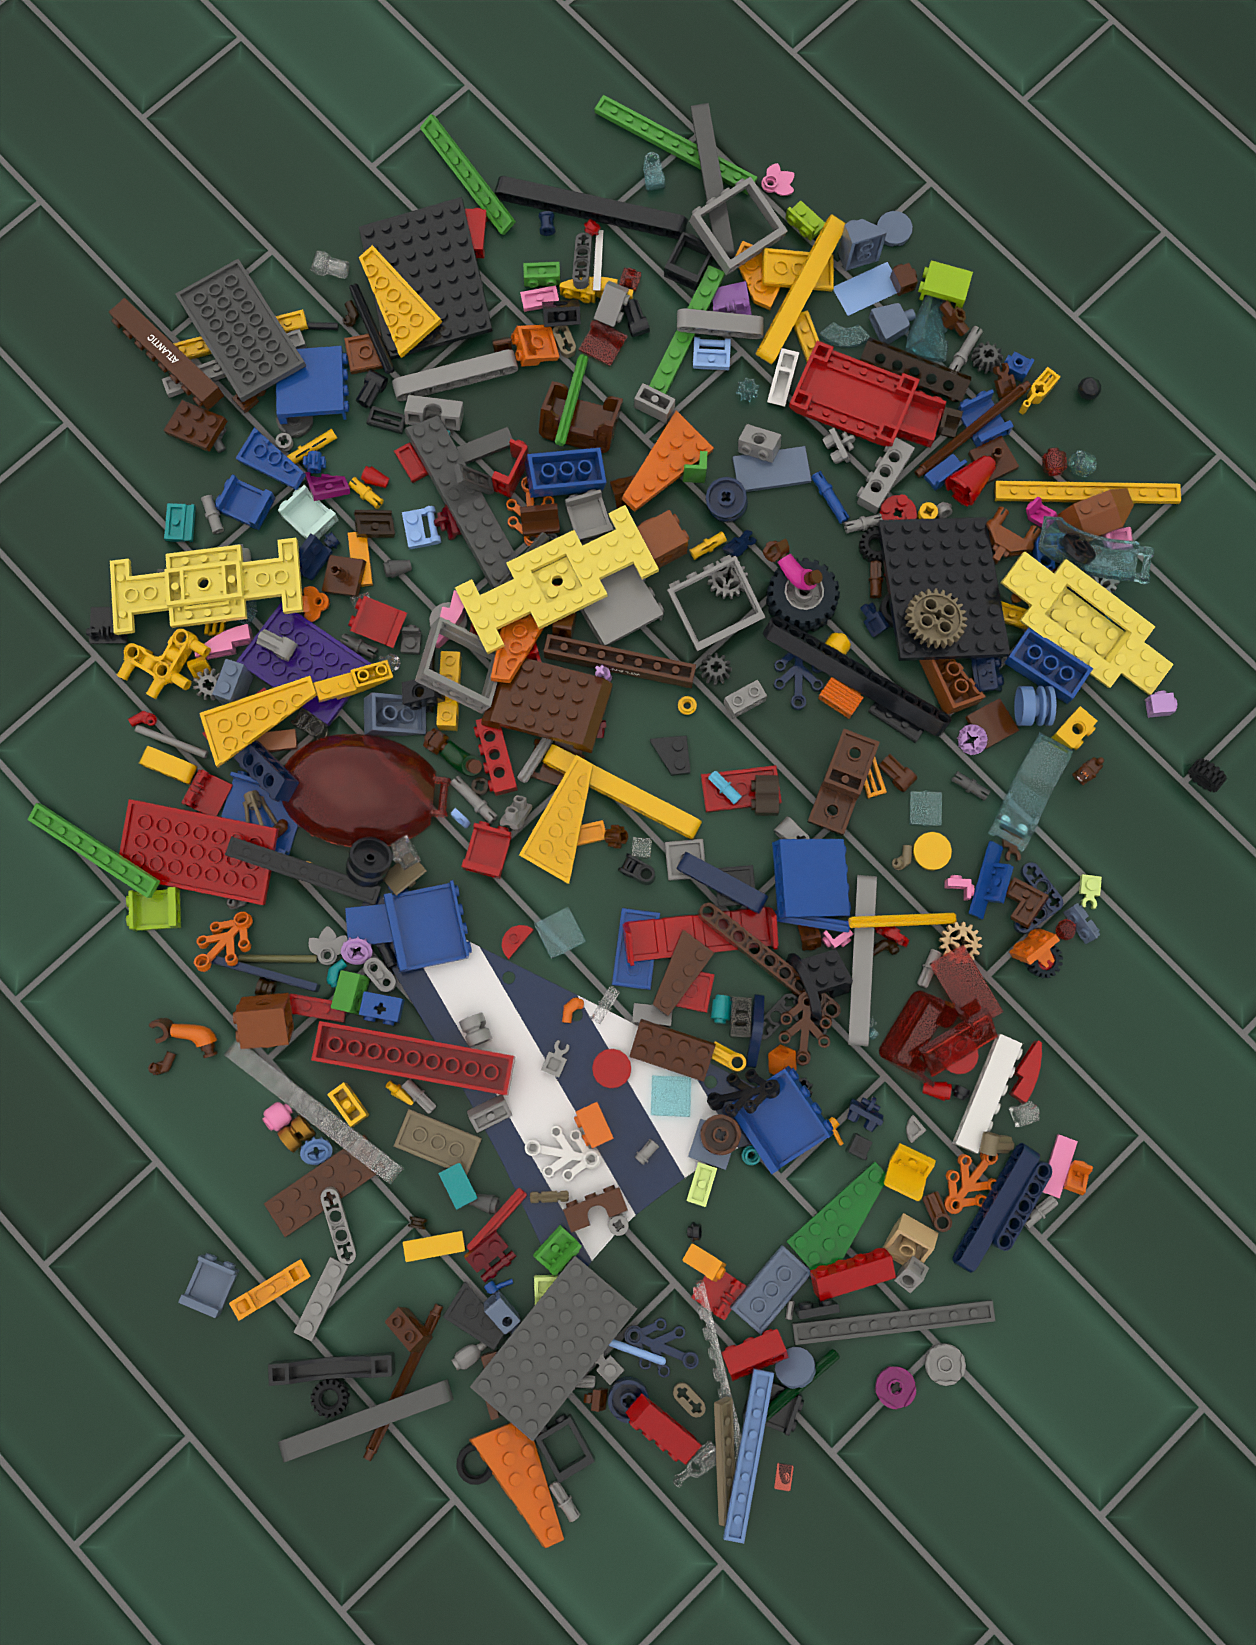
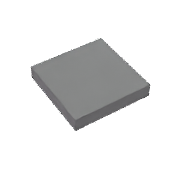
(675, 852)

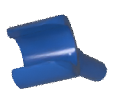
(491, 1287)

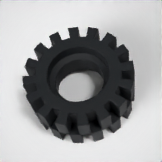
(865, 548)
(1207, 775)
(317, 1400)

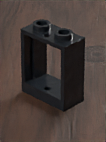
(681, 275)
(578, 1464)

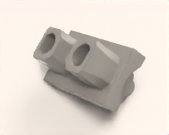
(834, 439)
(516, 813)

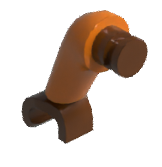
(199, 1035)

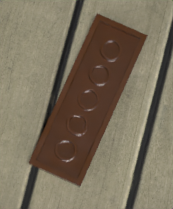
(302, 1199)

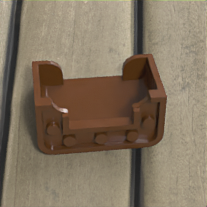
(591, 423)

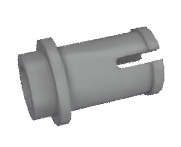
(646, 1152)

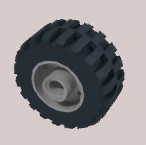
(803, 607)

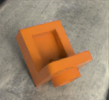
(1077, 1177)

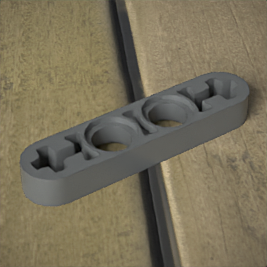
(582, 260)

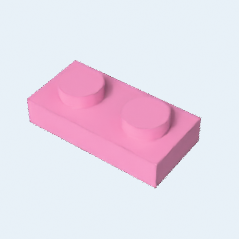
(533, 298)

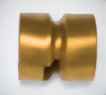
(289, 1134)

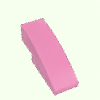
(454, 614)
(227, 641)

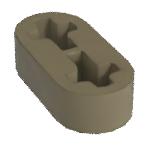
(561, 341)
(685, 1403)

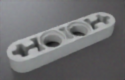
(341, 1224)

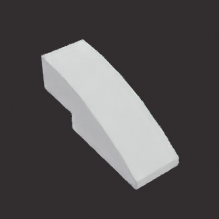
(783, 377)

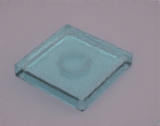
(559, 933)
(671, 1096)

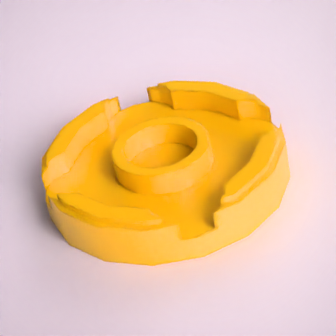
(932, 851)

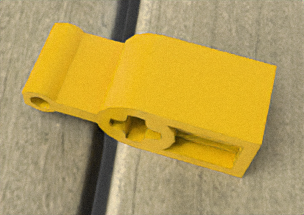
(1043, 386)

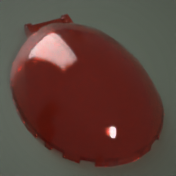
(363, 789)

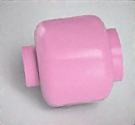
(277, 1116)

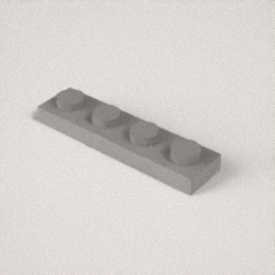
(321, 1299)

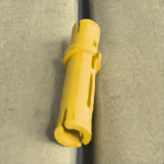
(329, 435)

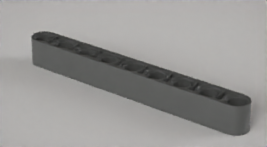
(712, 175)
(365, 1420)

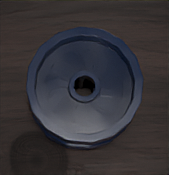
(719, 491)

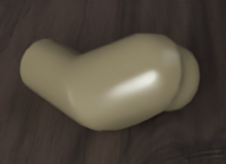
(904, 860)

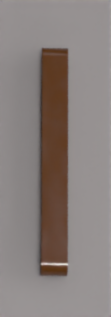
(763, 951)

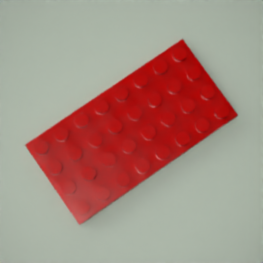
(190, 849)

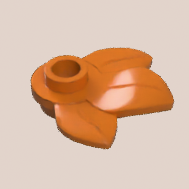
(310, 603)

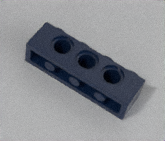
(267, 771)

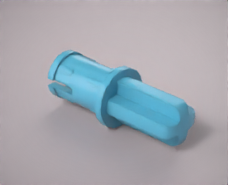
(725, 787)

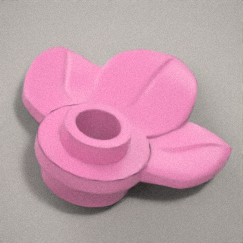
(780, 179)

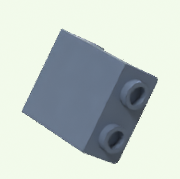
(210, 1285)

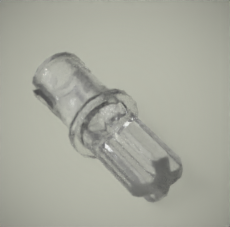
(604, 1005)

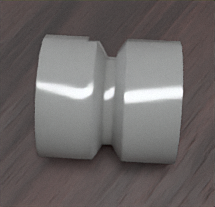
(475, 1029)

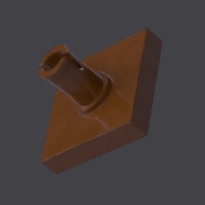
(1000, 453)
(344, 576)

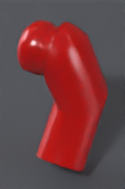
(143, 717)

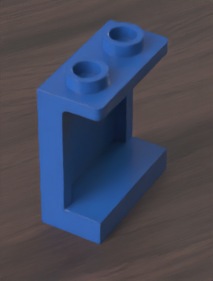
(244, 502)

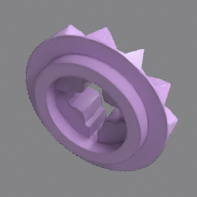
(974, 731)
(359, 957)

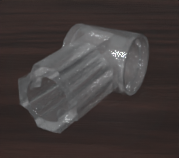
(325, 264)

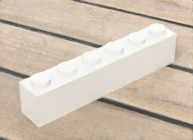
(987, 1093)

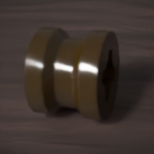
(265, 987)

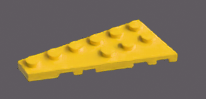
(245, 720)
(558, 829)

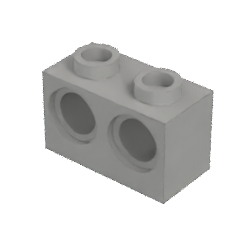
(745, 699)

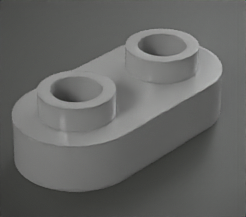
(379, 976)

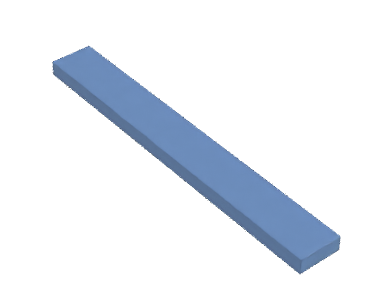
(748, 1456)

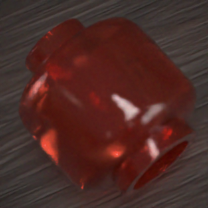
(1054, 462)

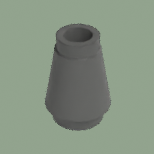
(396, 567)
(486, 1203)

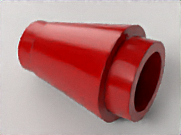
(374, 477)
(940, 1090)

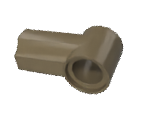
(994, 1143)

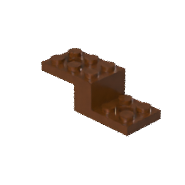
(843, 782)

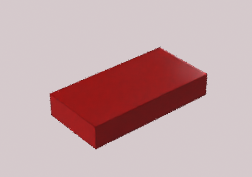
(411, 462)

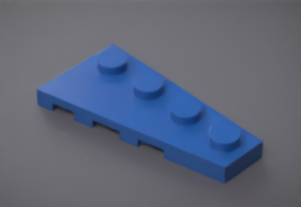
(269, 460)

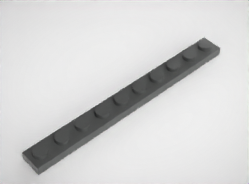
(893, 1322)

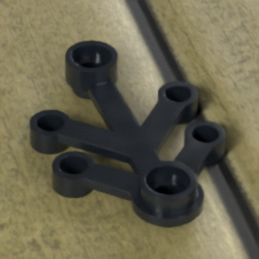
(767, 1089)

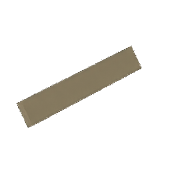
(724, 1454)

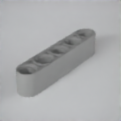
(720, 323)

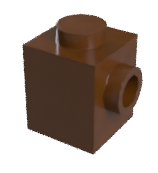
(904, 278)

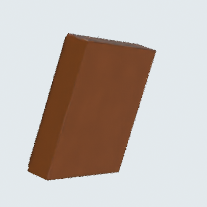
(362, 354)

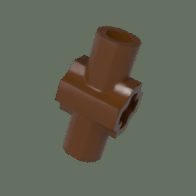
(953, 318)

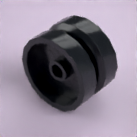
(368, 862)

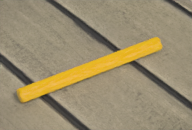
(902, 920)

